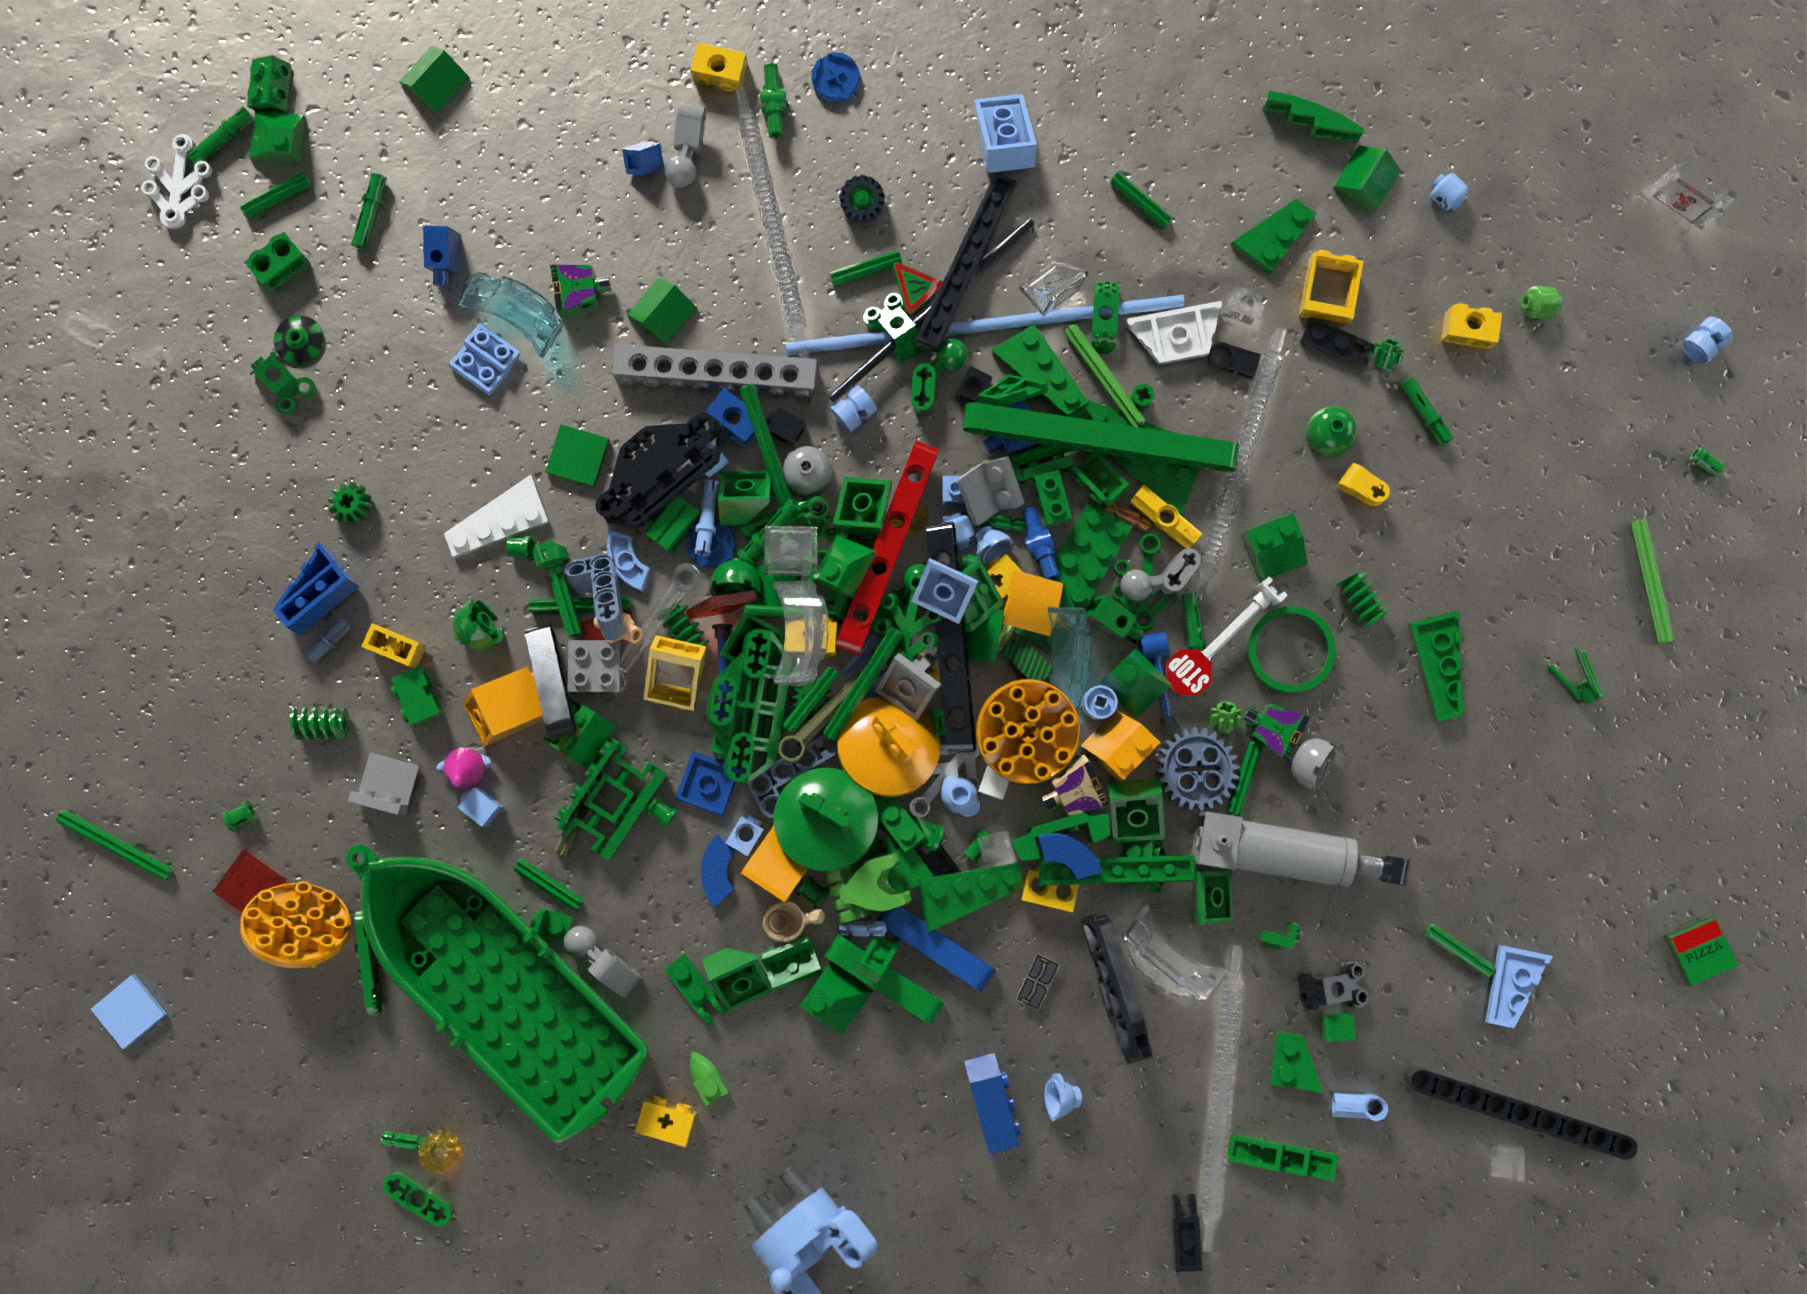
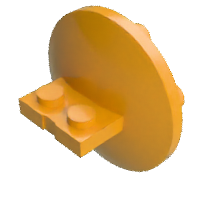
(1028, 731)
(888, 748)
(295, 925)

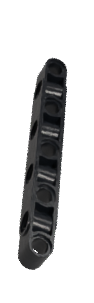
(952, 642)

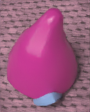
(464, 768)

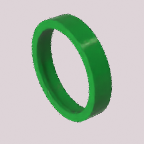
(1253, 661)

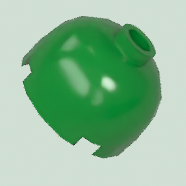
(1331, 431)
(735, 577)
(475, 626)

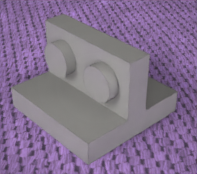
(909, 684)

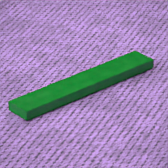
(1123, 870)

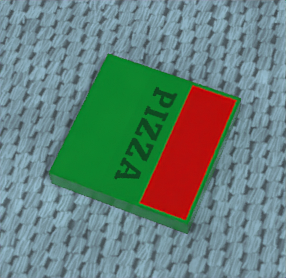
(1702, 951)

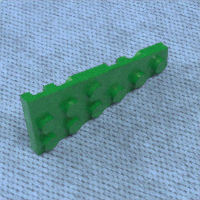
(1166, 480)

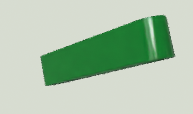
(891, 984)

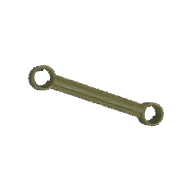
(822, 717)

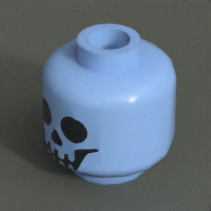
(1449, 192)

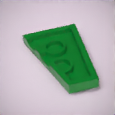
(1275, 235)

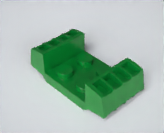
(1095, 827)

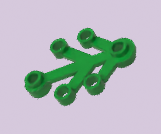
(1143, 606)
(908, 624)

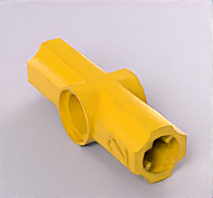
(1152, 505)

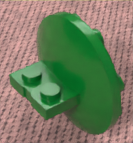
(825, 820)

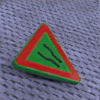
(914, 286)

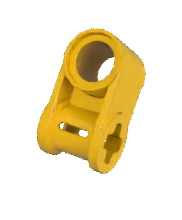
(1361, 484)

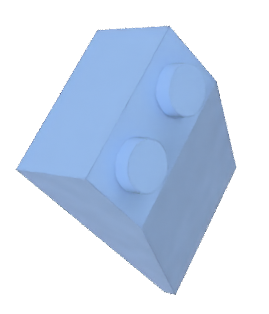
(1005, 133)

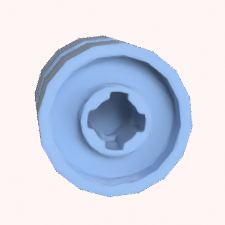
(1707, 340)
(853, 408)
(1099, 703)

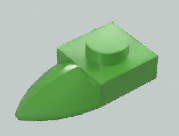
(706, 1079)

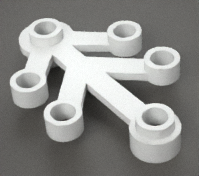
(177, 184)
(945, 770)

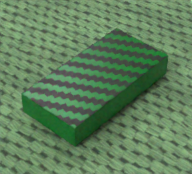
(1027, 659)

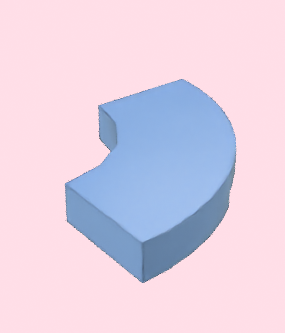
(627, 565)

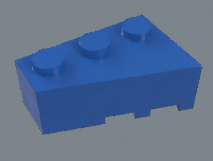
(315, 591)
(992, 1103)

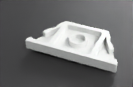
(1177, 333)

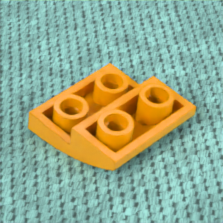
(1029, 602)

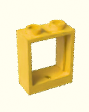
(1325, 311)
(678, 653)

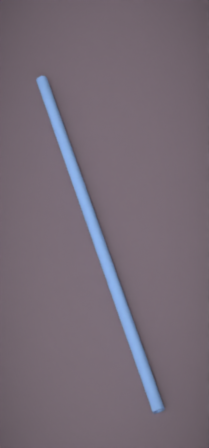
(998, 323)

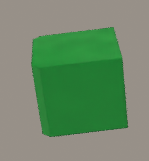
(1337, 1026)

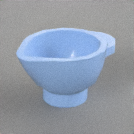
(992, 544)
(960, 795)
(1061, 1097)

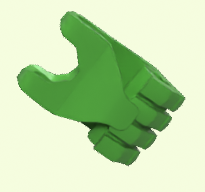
(865, 888)

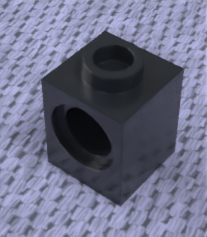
(972, 377)
(785, 426)

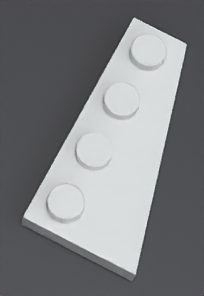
(504, 517)

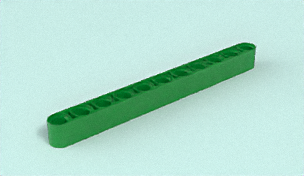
(1100, 437)

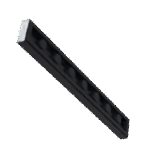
(966, 263)

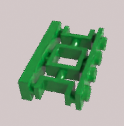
(627, 809)

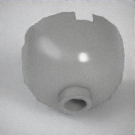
(814, 479)
(1312, 762)

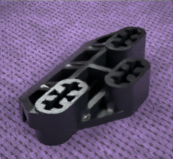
(657, 466)
(1117, 988)

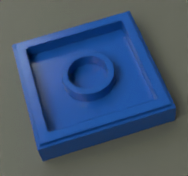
(706, 784)

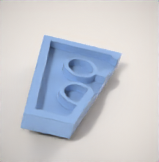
(1512, 984)

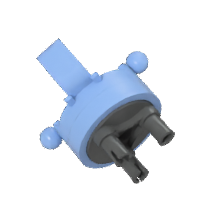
(803, 1233)

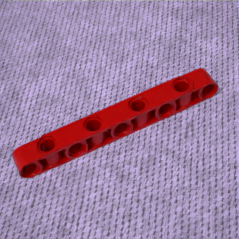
(887, 547)

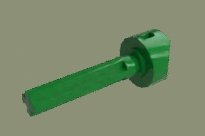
(552, 560)

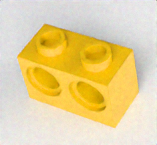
(1048, 896)

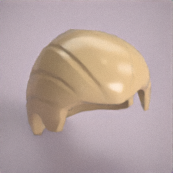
(786, 921)

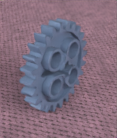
(1194, 746)

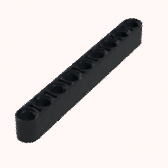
(1532, 1113)

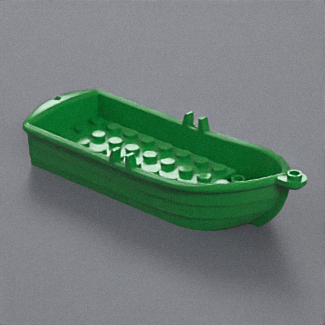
(497, 991)

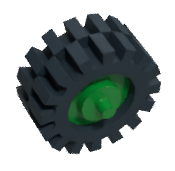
(862, 198)

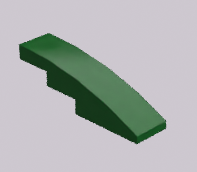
(1322, 120)
(1282, 1157)

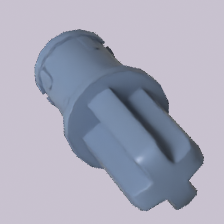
(327, 640)

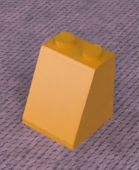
(504, 706)
(1120, 745)
(774, 869)

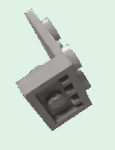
(990, 488)
(593, 666)
(386, 784)

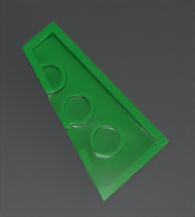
(1034, 359)
(1439, 658)
(963, 892)

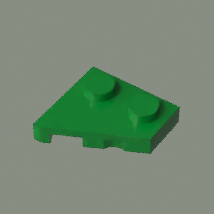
(1012, 390)
(984, 599)
(1293, 1064)

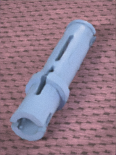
(706, 527)

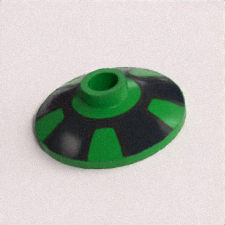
(307, 347)

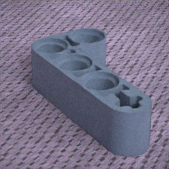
(599, 576)
(775, 782)

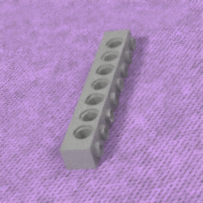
(629, 355)

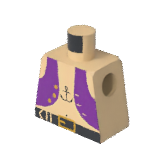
(1076, 789)

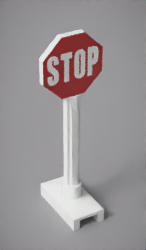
(1191, 669)

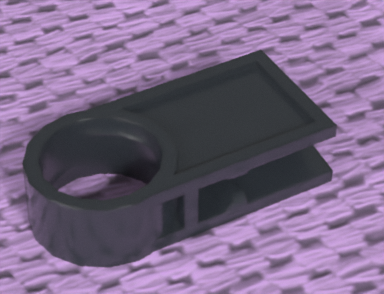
(1241, 361)

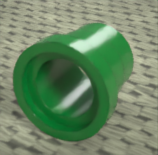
(521, 547)

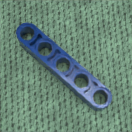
(937, 947)

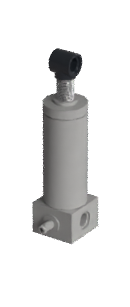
(1288, 852)

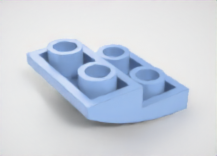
(484, 359)

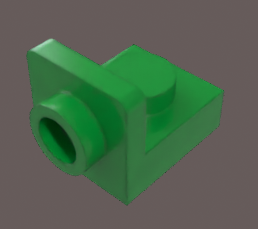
(551, 923)

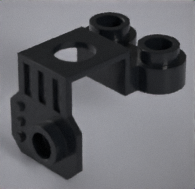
(1318, 990)

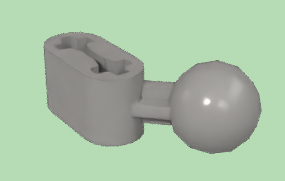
(688, 140)
(1137, 584)
(606, 966)

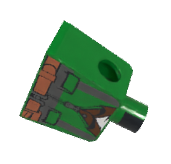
(1103, 615)

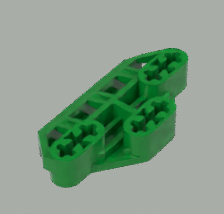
(745, 705)

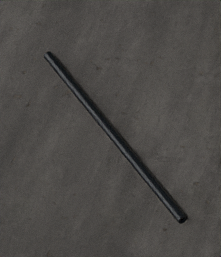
(890, 346)

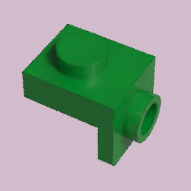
(1274, 940)

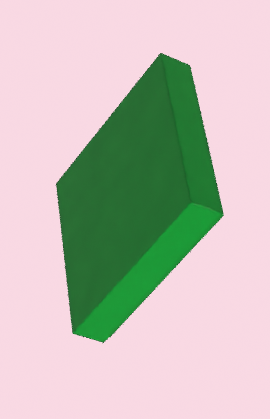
(577, 455)

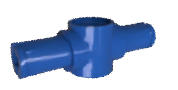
(1040, 544)

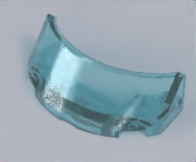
(516, 305)
(1070, 651)

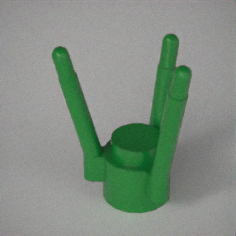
(1589, 689)

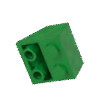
(590, 736)

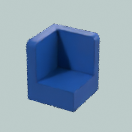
(643, 158)

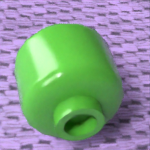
(1541, 302)

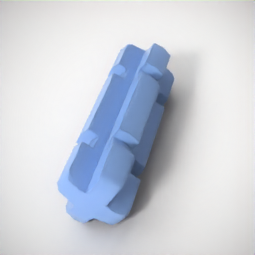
(863, 928)

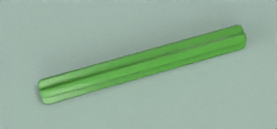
(1104, 376)
(1652, 581)

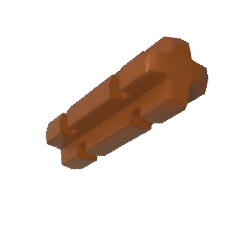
(1129, 516)

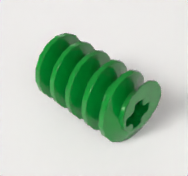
(1363, 598)
(682, 628)
(318, 725)

